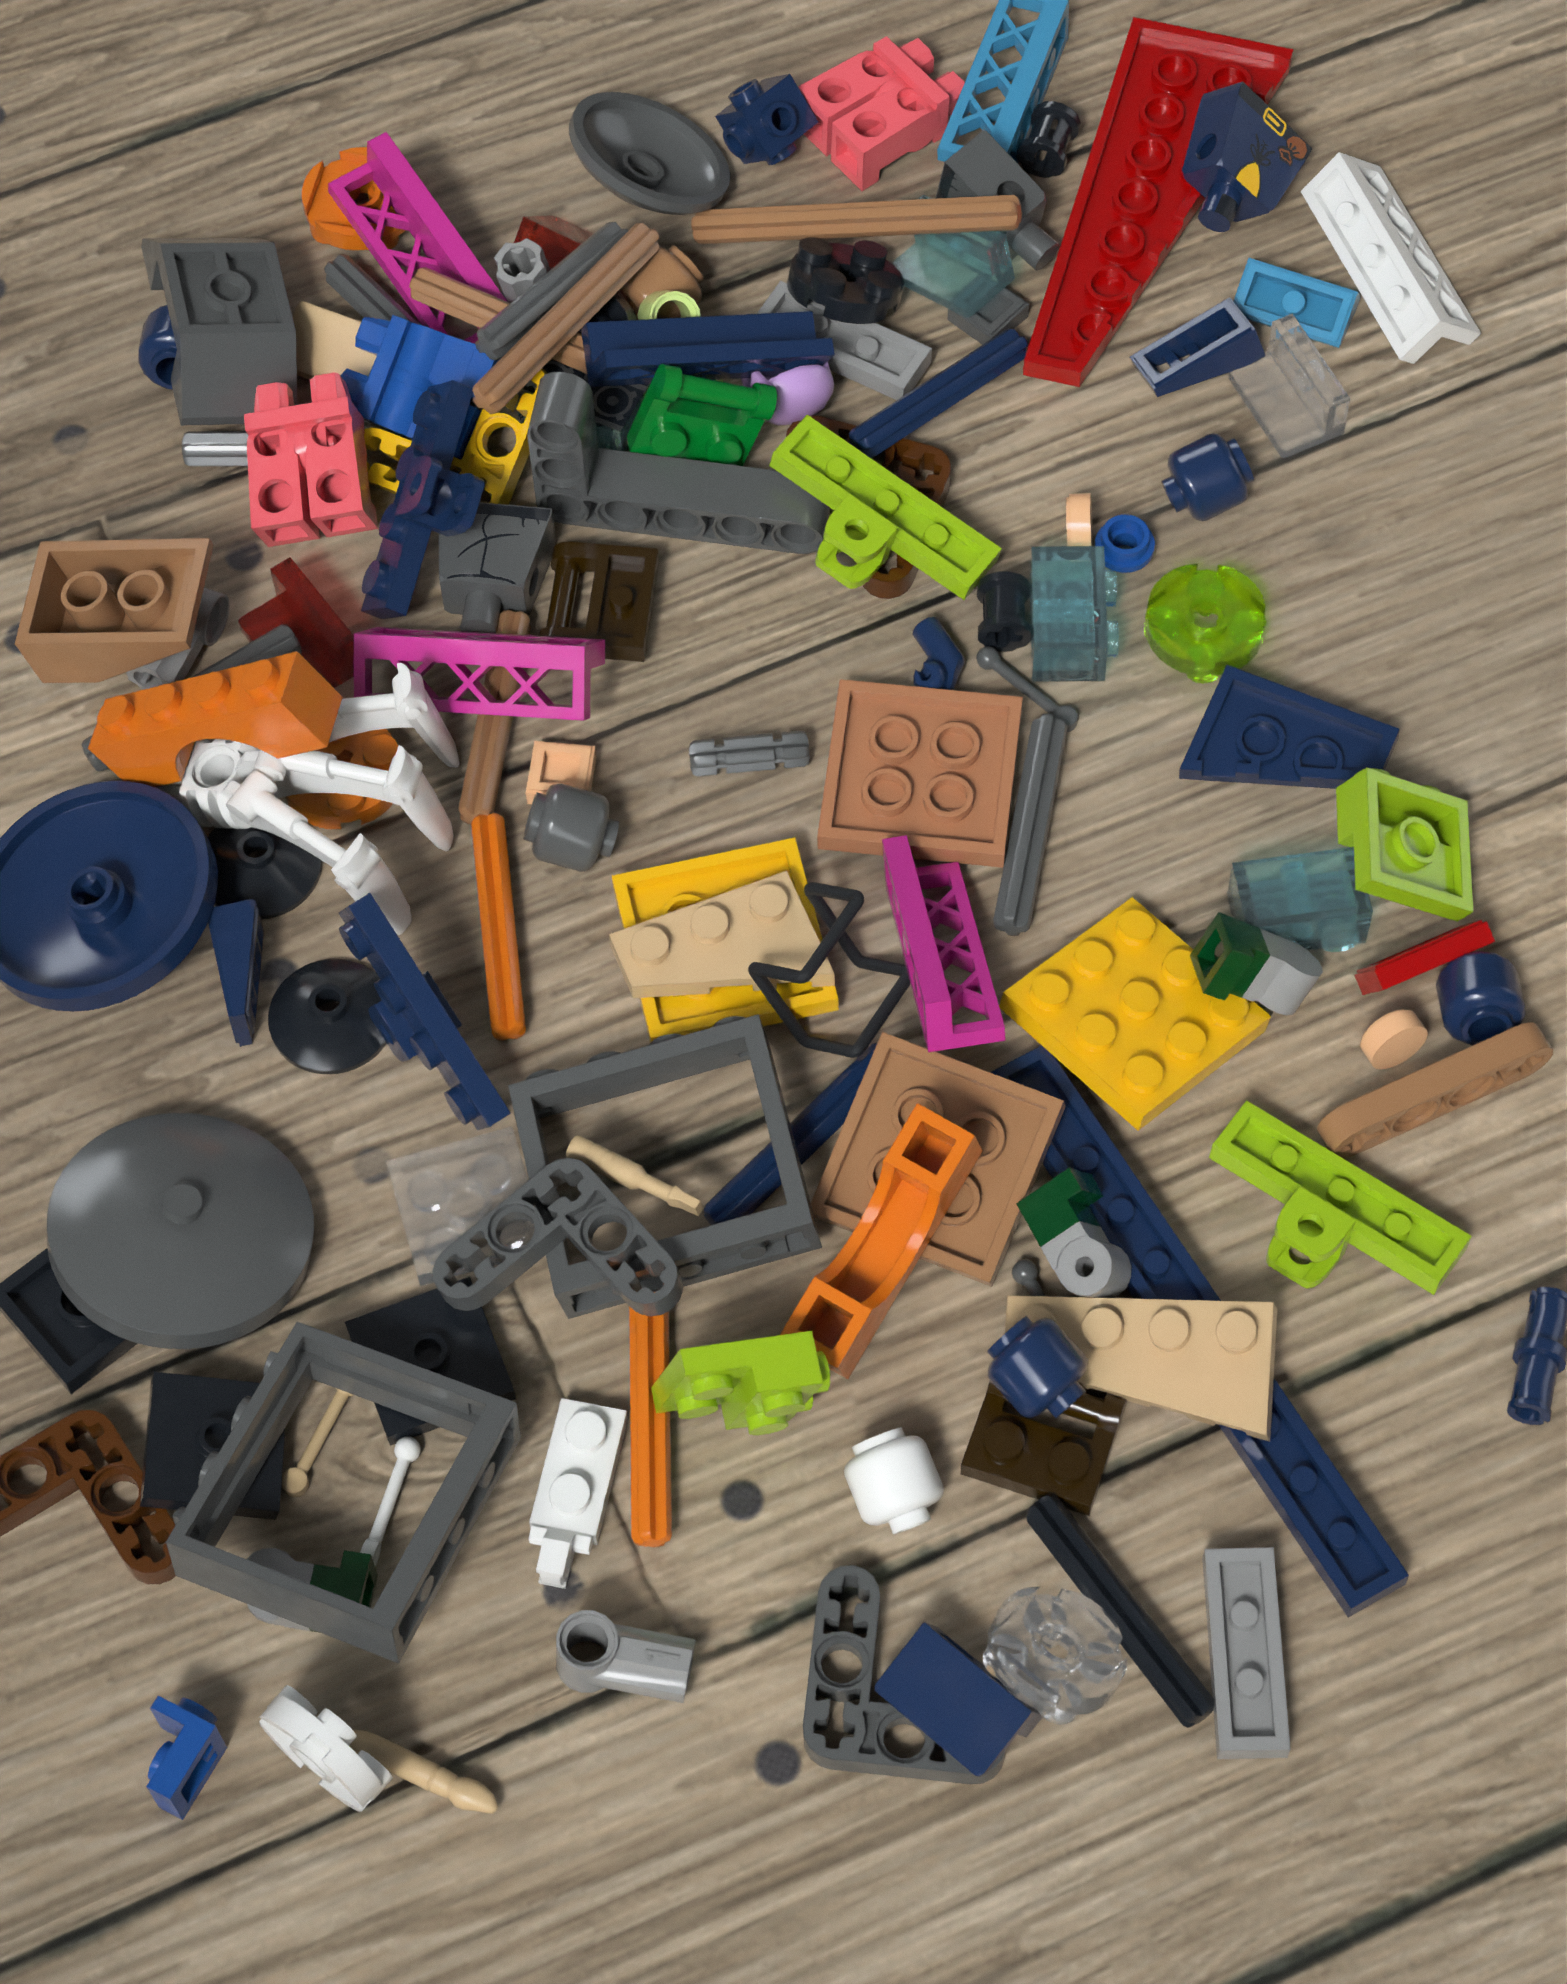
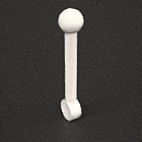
(406, 1450)

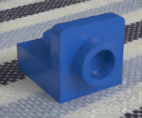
(183, 1766)

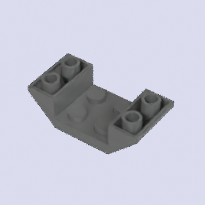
(226, 323)

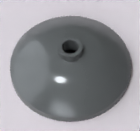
(648, 154)

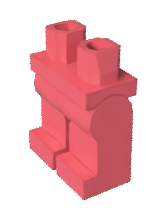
(879, 108)
(307, 464)

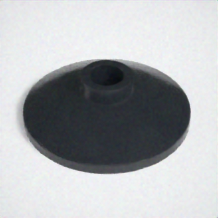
(275, 880)
(326, 1039)

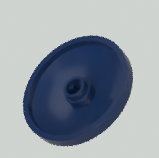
(101, 895)

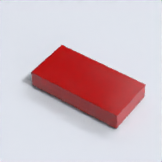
(1423, 956)

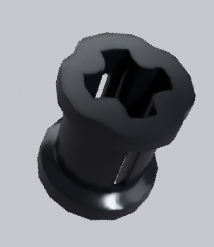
(1048, 139)
(1004, 611)

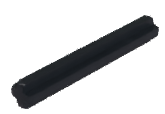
(1140, 1633)

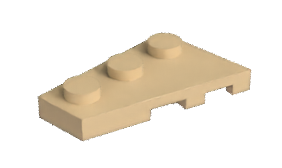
(718, 940)

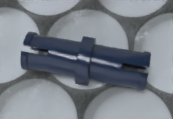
(1539, 1357)

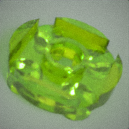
(1200, 650)

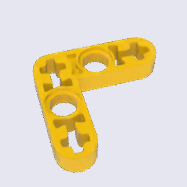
(498, 473)

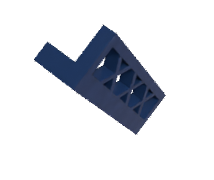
(702, 347)

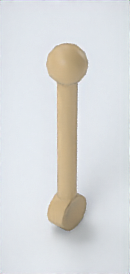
(295, 1479)

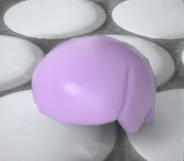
(799, 391)

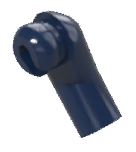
(943, 657)

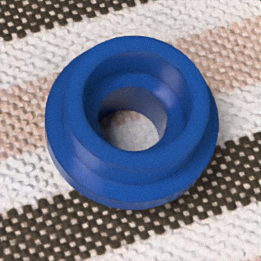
(1126, 531)

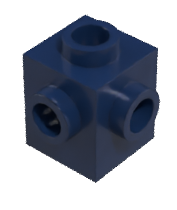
(765, 119)

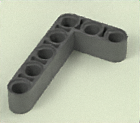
(658, 492)

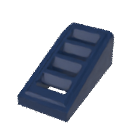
(1215, 343)
(238, 950)

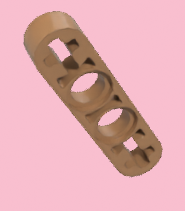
(1435, 1090)

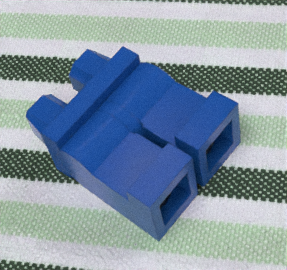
(405, 366)

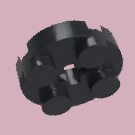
(847, 279)

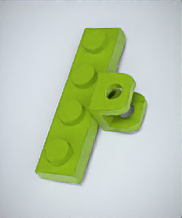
(879, 515)
(1333, 1205)

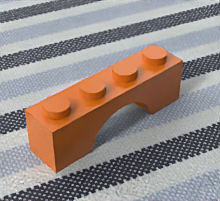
(265, 704)
(908, 1204)

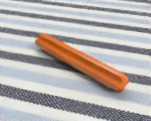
(498, 927)
(649, 1432)

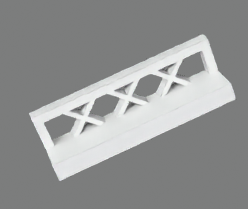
(1387, 257)

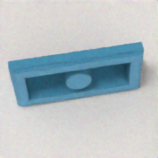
(1275, 292)

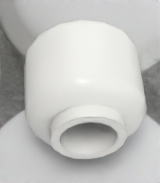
(893, 1480)

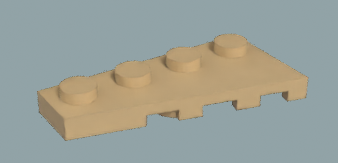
(1172, 1354)

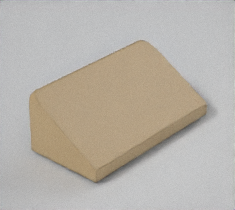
(327, 343)

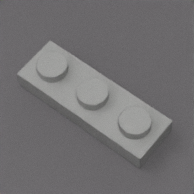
(862, 351)
(1245, 1653)

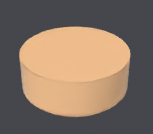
(1079, 519)
(1393, 1039)

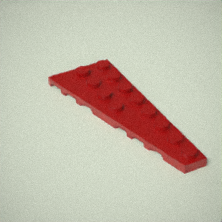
(1134, 186)

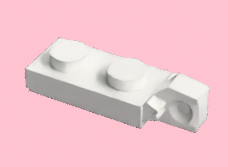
(575, 1485)

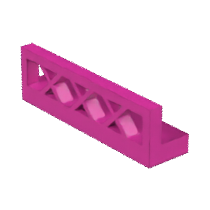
(416, 213)
(487, 650)
(929, 957)

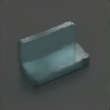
(957, 268)

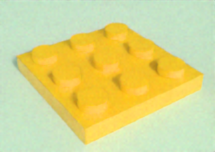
(676, 885)
(1131, 1014)

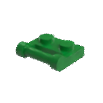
(697, 429)

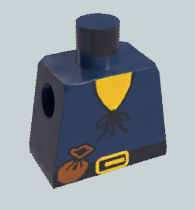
(1240, 156)

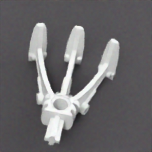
(241, 785)

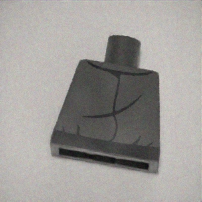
(988, 170)
(496, 564)

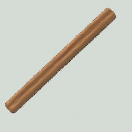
(857, 219)

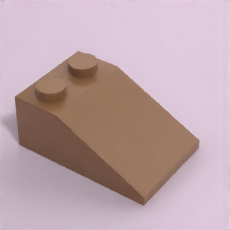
(110, 605)

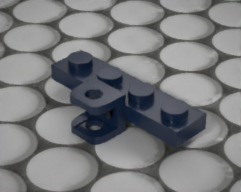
(426, 500)
(417, 1016)

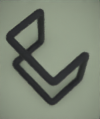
(837, 927)

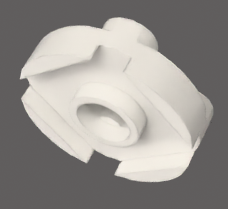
(324, 1748)

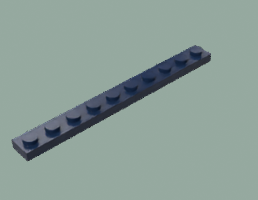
(1290, 1466)

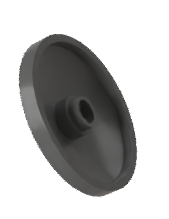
(180, 1230)

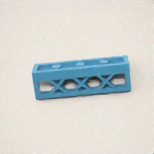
(1029, 75)

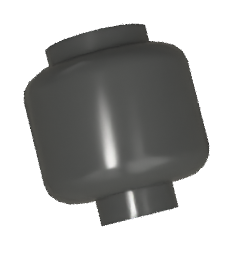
(570, 827)

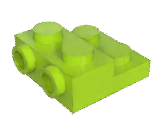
(1407, 842)
(753, 1379)

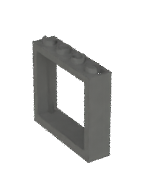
(700, 1252)
(256, 1426)

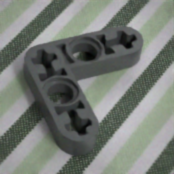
(571, 1220)
(868, 1719)

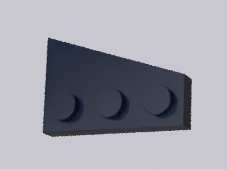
(1282, 737)

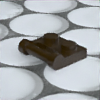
(619, 595)
(1042, 1458)

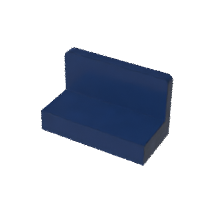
(955, 1700)

